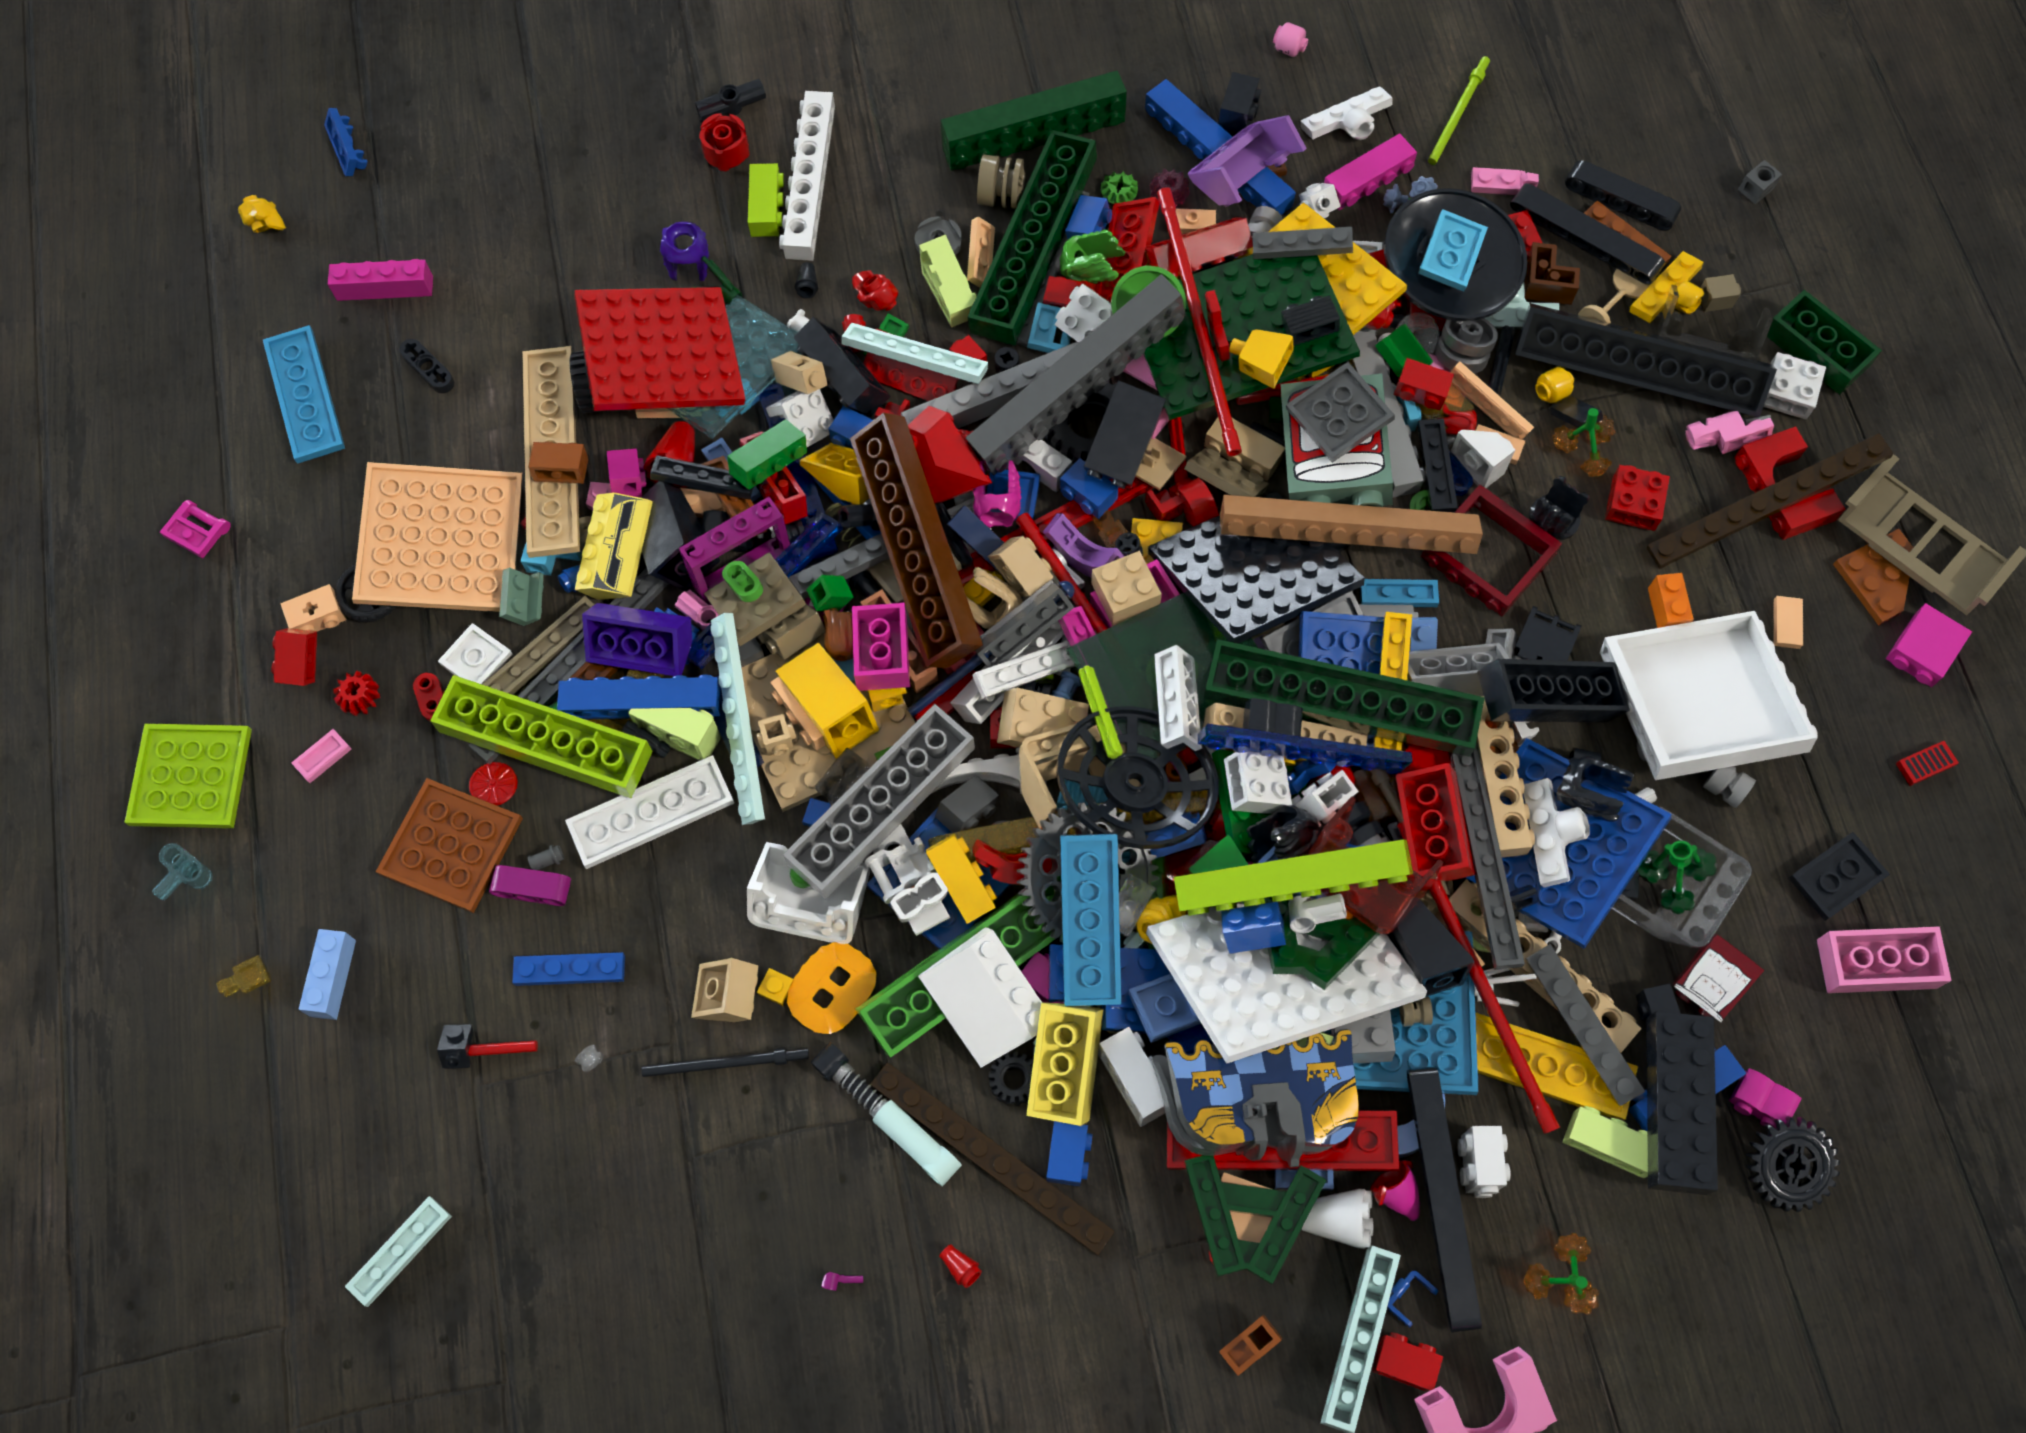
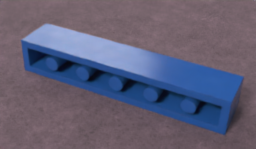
(615, 698)

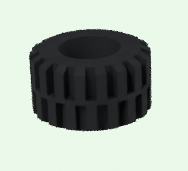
(581, 382)

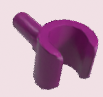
(831, 1280)

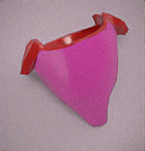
(1398, 1191)

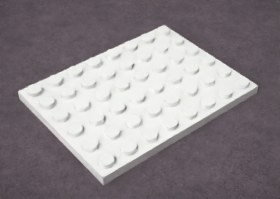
(1255, 1010)

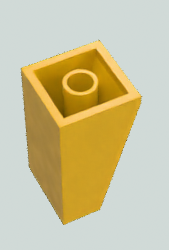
(829, 699)

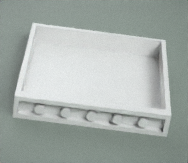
(1708, 695)

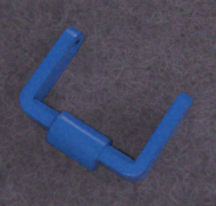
(1399, 1289)

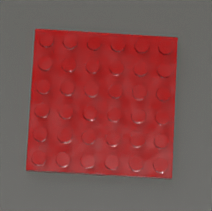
(658, 348)

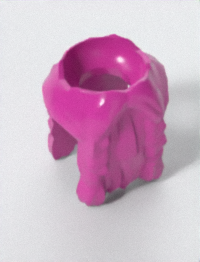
(1007, 503)

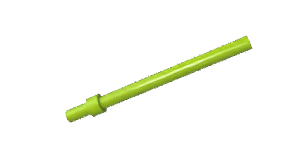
(1475, 79)

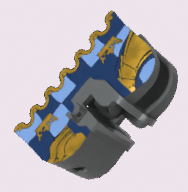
(1276, 1098)

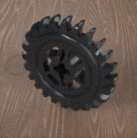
(1774, 1159)

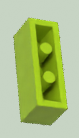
(765, 200)

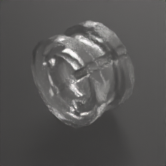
(589, 1058)

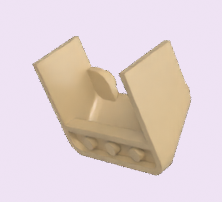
(1039, 764)

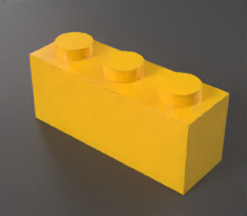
(962, 877)

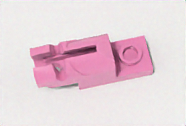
(1727, 432)

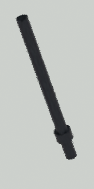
(779, 1057)

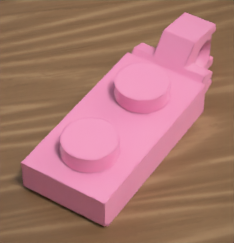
(1500, 180)

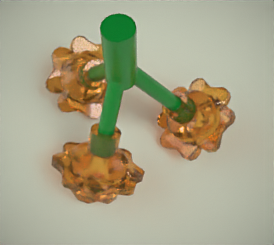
(1566, 440)
(1581, 1295)

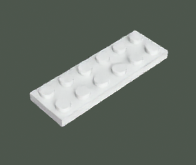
(650, 812)

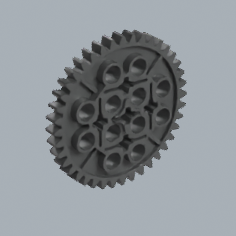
(1047, 845)

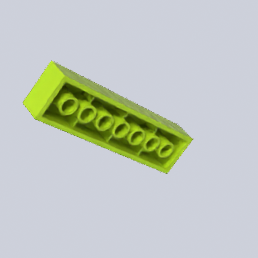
(542, 736)
(1293, 875)

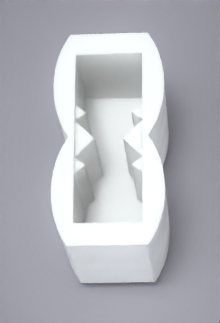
(926, 893)

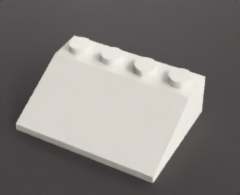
(984, 997)

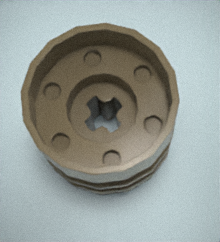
(1000, 181)

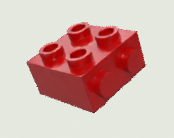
(1637, 497)

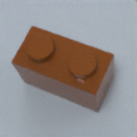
(558, 462)

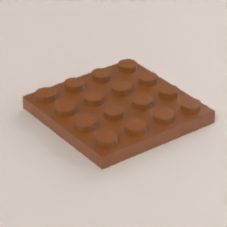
(449, 845)

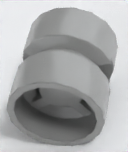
(1263, 220)
(1730, 784)

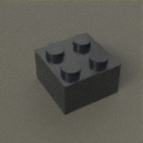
(1239, 103)

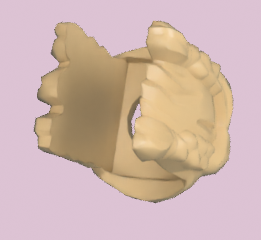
(1009, 596)

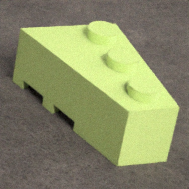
(946, 280)

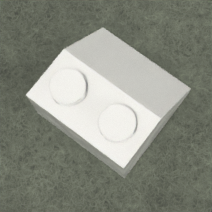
(1483, 455)

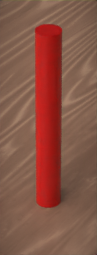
(503, 1048)

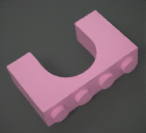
(1524, 1408)

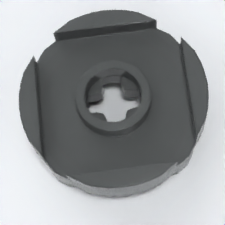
(936, 227)

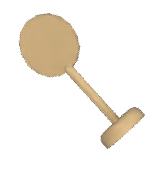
(1626, 286)

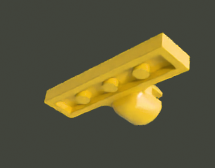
(1678, 273)

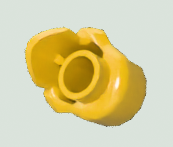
(260, 214)
(1158, 911)

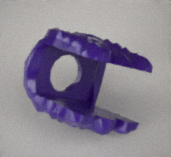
(693, 254)

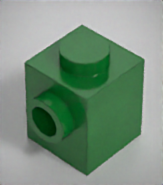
(829, 592)

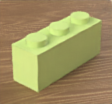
(1608, 1140)

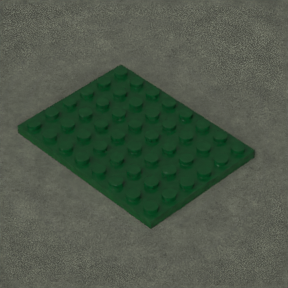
(1250, 299)

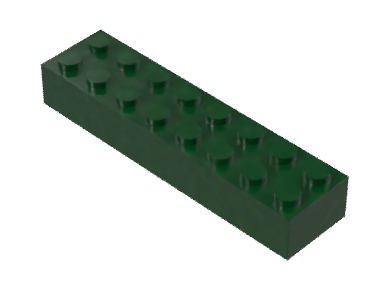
(1029, 119)

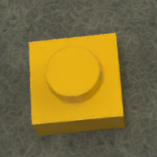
(775, 986)

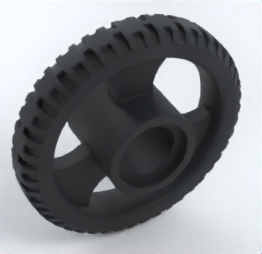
(365, 611)

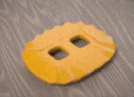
(816, 976)

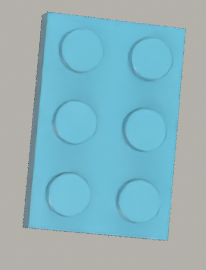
(1453, 250)

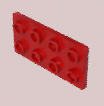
(909, 378)

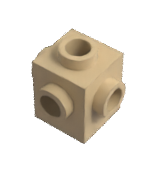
(776, 735)

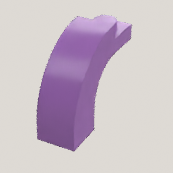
(1077, 549)

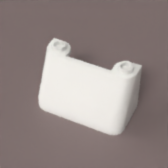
(783, 907)

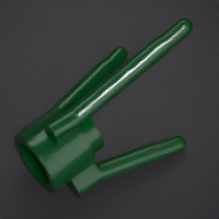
(728, 289)

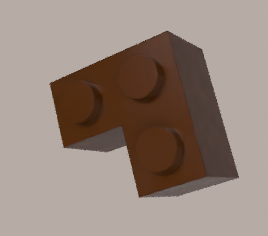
(1547, 280)

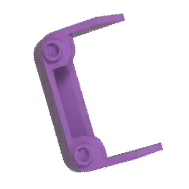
(1245, 156)

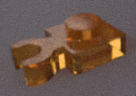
(1109, 529)

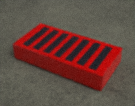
(1927, 763)

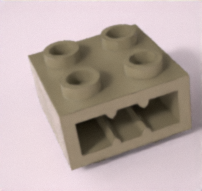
(793, 632)

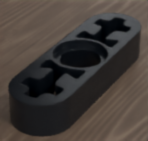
(428, 375)

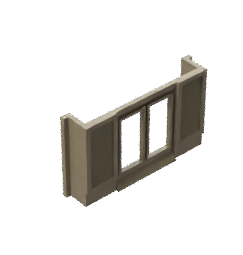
(1969, 577)

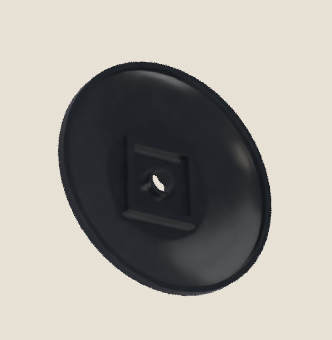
(1497, 270)

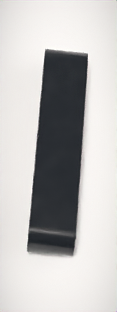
(1623, 195)

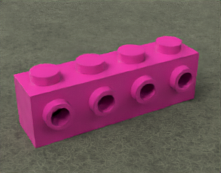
(1372, 170)
(380, 280)

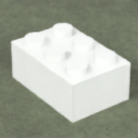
(1133, 1074)

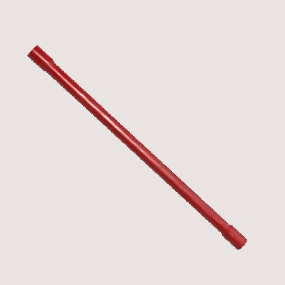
(1229, 433)
(1032, 531)
(1540, 1107)

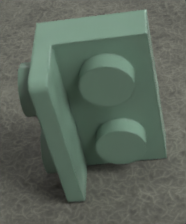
(521, 596)

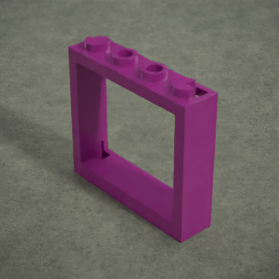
(730, 535)

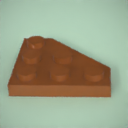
(1876, 580)

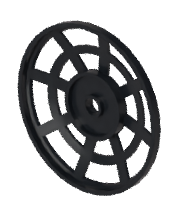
(1139, 767)

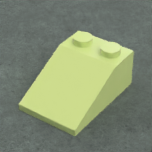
(681, 728)

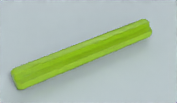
(1097, 703)

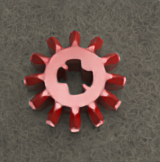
(352, 702)

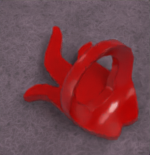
(1459, 420)

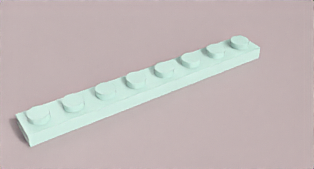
(737, 719)

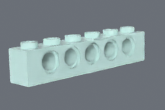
(1360, 1340)

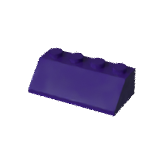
(636, 639)

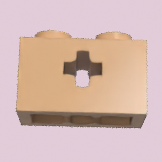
(313, 610)

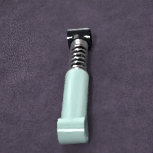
(888, 1116)

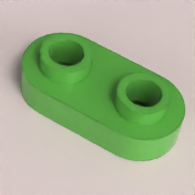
(742, 581)

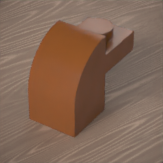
(1250, 1345)

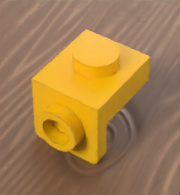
(979, 593)

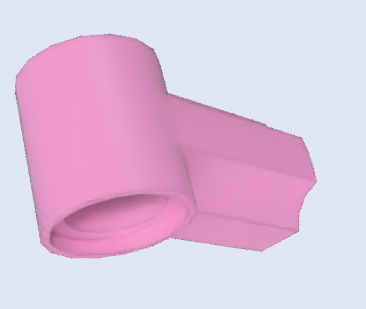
(696, 608)

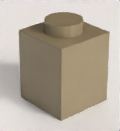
(1720, 292)

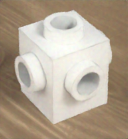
(1321, 198)

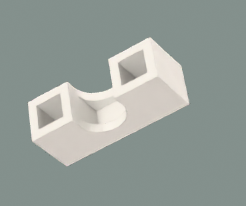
(1046, 462)

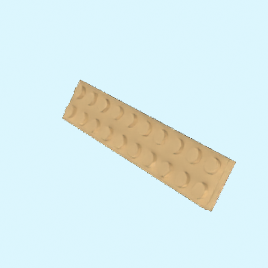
(550, 417)

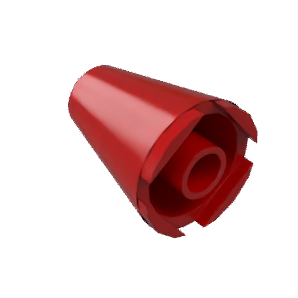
(675, 444)

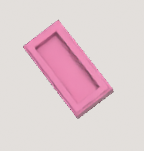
(321, 756)

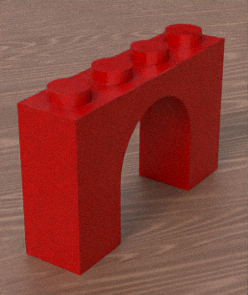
(1757, 463)

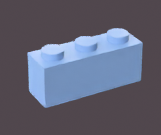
(327, 974)

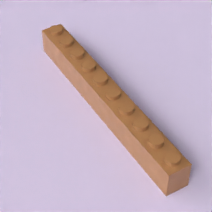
(1350, 524)

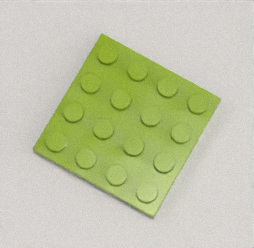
(188, 776)

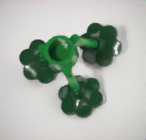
(1688, 860)

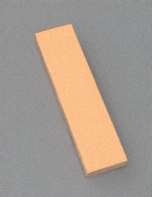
(1490, 402)

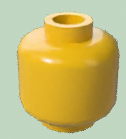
(1554, 385)

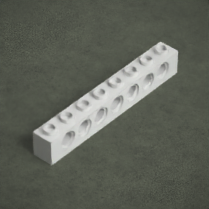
(808, 176)

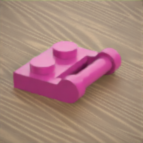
(189, 534)

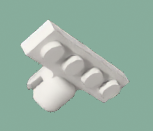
(1351, 115)
(1552, 831)

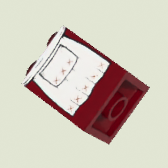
(1717, 978)

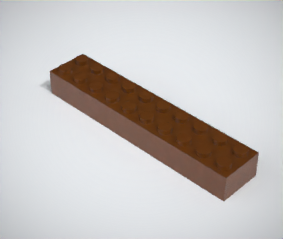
(915, 541)

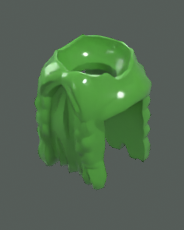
(1091, 255)

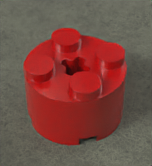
(724, 141)

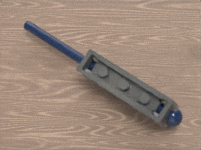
(1010, 635)

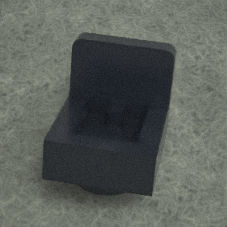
(455, 1045)

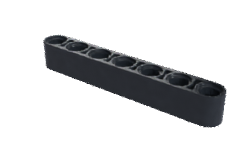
(1588, 234)

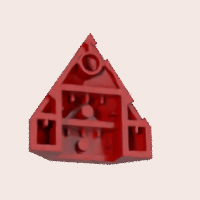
(945, 455)

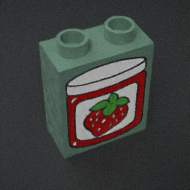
(1356, 478)

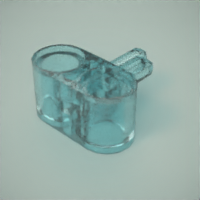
(180, 871)

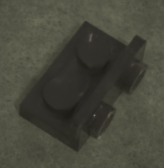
(842, 775)

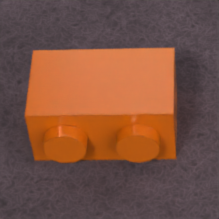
(1670, 600)

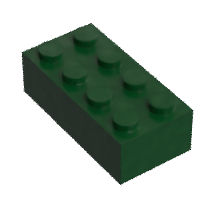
(1819, 335)

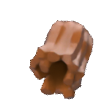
(838, 634)

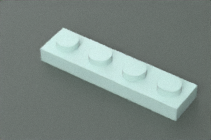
(398, 1251)

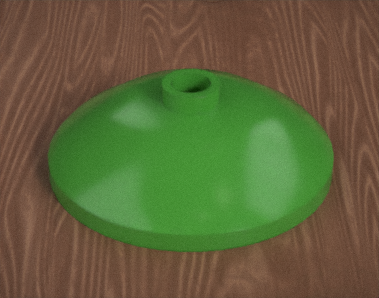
(1136, 281)

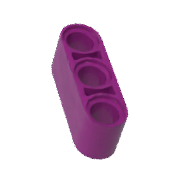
(530, 885)

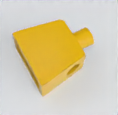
(1263, 355)

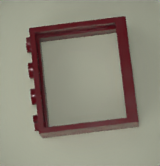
(1514, 523)

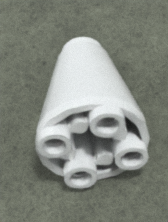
(1343, 1218)

